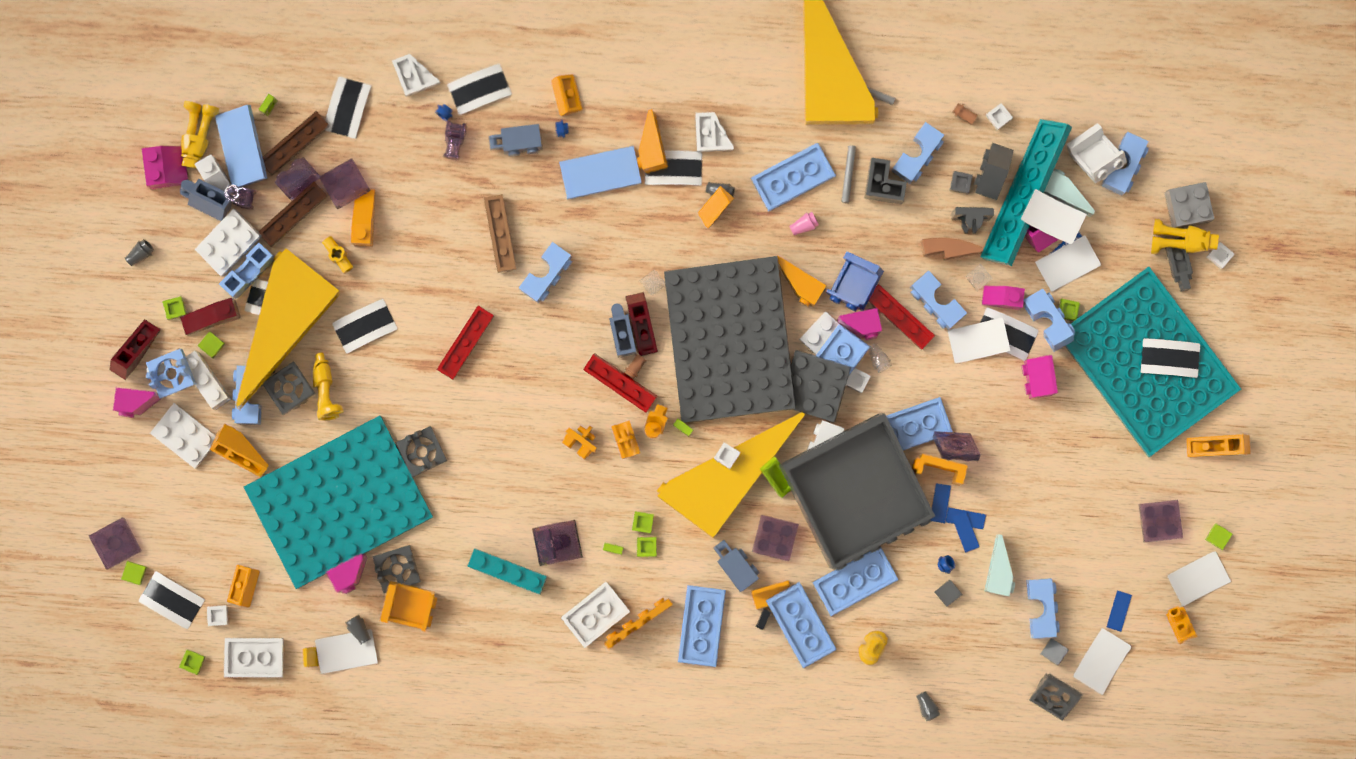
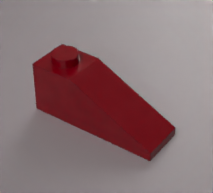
(210, 316)
(641, 324)
(133, 349)

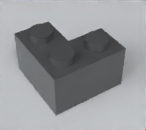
(994, 171)
(880, 187)

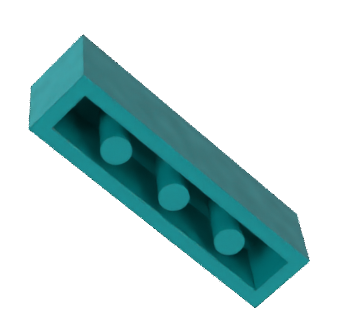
(507, 571)

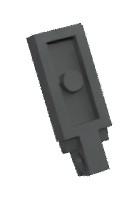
(1180, 266)

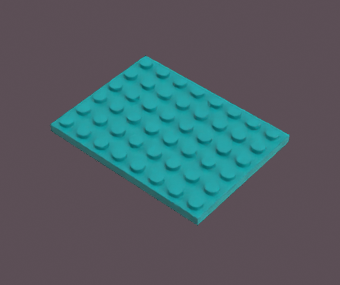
(1110, 354)
(338, 502)

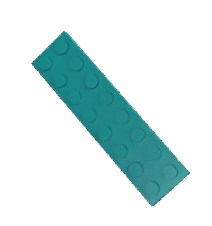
(1031, 175)

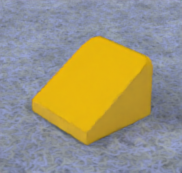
(310, 657)

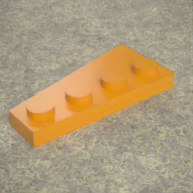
(644, 617)

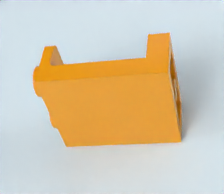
(958, 469)
(408, 605)

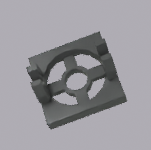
(972, 217)
(307, 392)
(403, 447)
(403, 551)
(1050, 706)

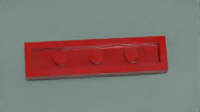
(900, 317)
(465, 342)
(620, 382)

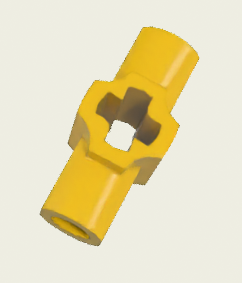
(343, 262)

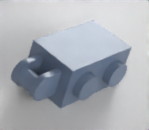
(518, 140)
(206, 198)
(622, 332)
(736, 566)

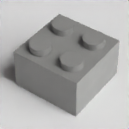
(1189, 205)

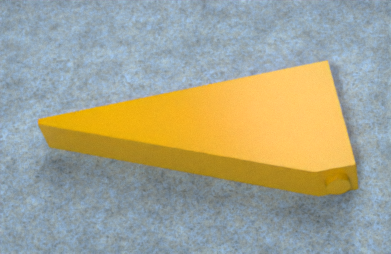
(831, 78)
(290, 308)
(713, 491)

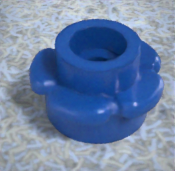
(444, 112)
(561, 129)
(946, 564)

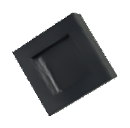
(763, 619)

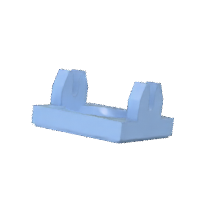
(183, 369)

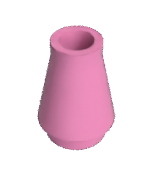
(805, 223)

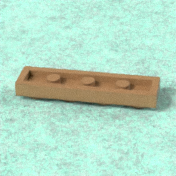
(500, 233)

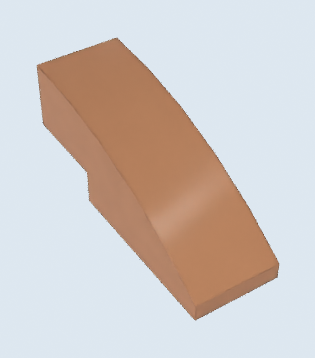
(949, 248)

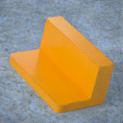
(762, 594)

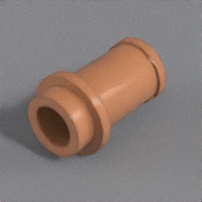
(964, 113)
(635, 366)

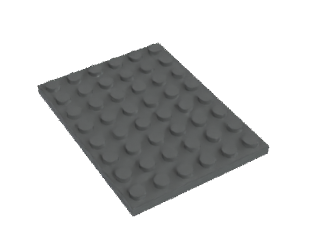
(729, 339)

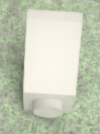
(212, 172)

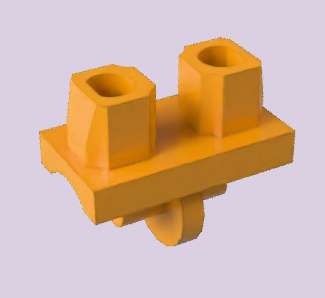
(656, 422)
(625, 439)
(586, 448)
(1181, 624)

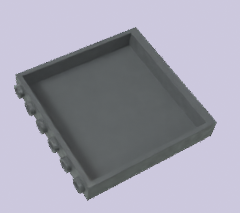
(857, 491)

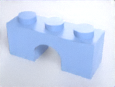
(928, 139)
(1134, 149)
(255, 264)
(536, 287)
(924, 290)
(1041, 305)
(250, 413)
(1045, 625)

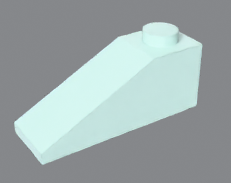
(1065, 191)
(1000, 574)

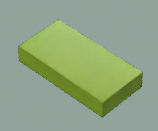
(775, 477)

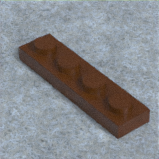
(294, 142)
(292, 214)

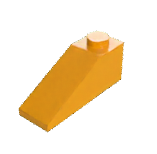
(651, 147)
(363, 220)
(803, 285)
(1218, 445)
(237, 449)

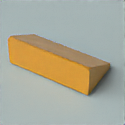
(566, 94)
(715, 206)
(243, 586)

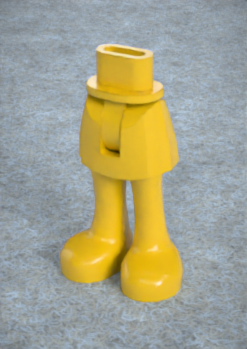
(194, 145)
(1195, 238)
(322, 380)
(874, 647)

